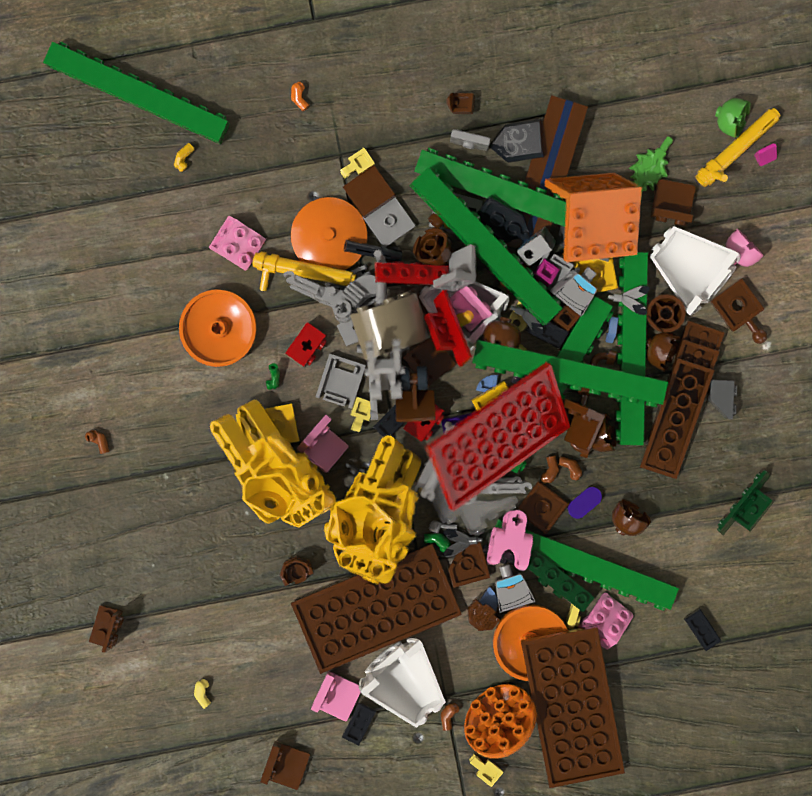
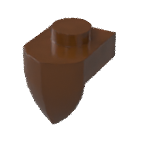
(461, 103)

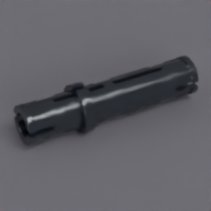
(368, 250)

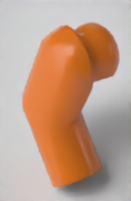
(296, 95)

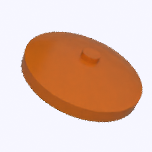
(321, 232)
(217, 328)
(522, 624)

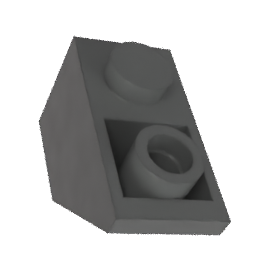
(721, 396)

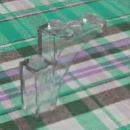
(472, 514)

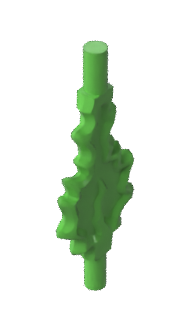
(651, 166)

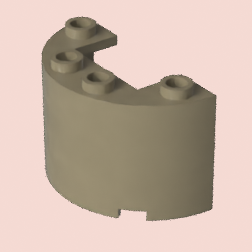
(395, 319)

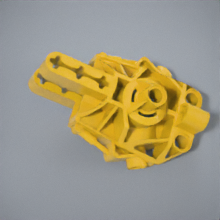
(272, 474)
(370, 502)

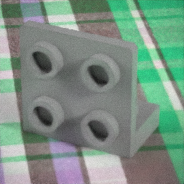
(460, 270)

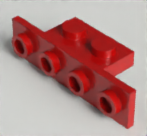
(408, 273)
(446, 329)

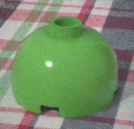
(732, 116)

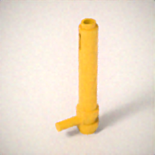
(715, 168)
(274, 263)

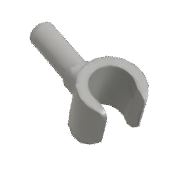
(435, 526)

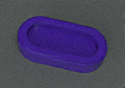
(584, 502)

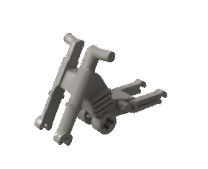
(350, 299)
(383, 374)
(429, 481)

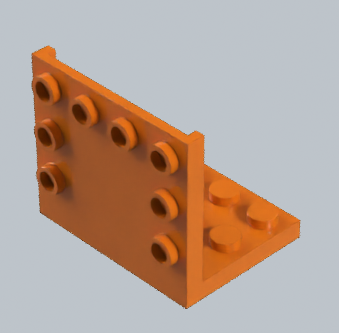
(599, 215)

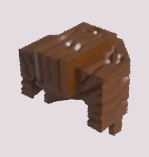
(296, 570)
(482, 616)

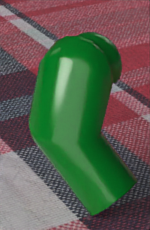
(275, 375)
(439, 539)

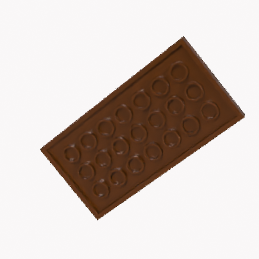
(366, 616)
(573, 706)

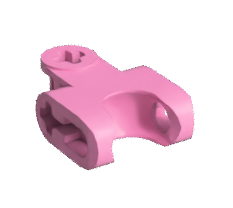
(511, 537)

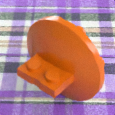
(500, 721)

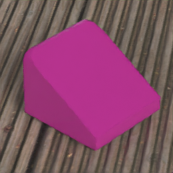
(766, 154)
(545, 272)

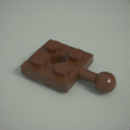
(750, 308)

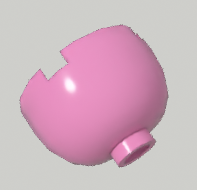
(749, 252)

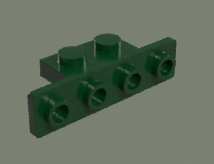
(750, 507)
(559, 581)

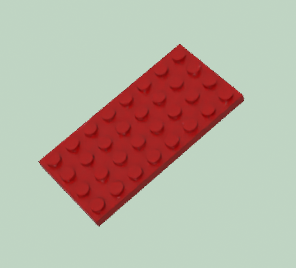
(498, 436)

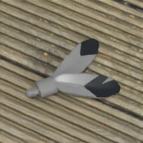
(628, 299)

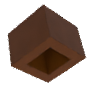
(573, 317)

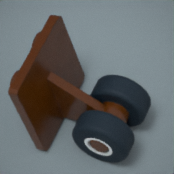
(415, 404)

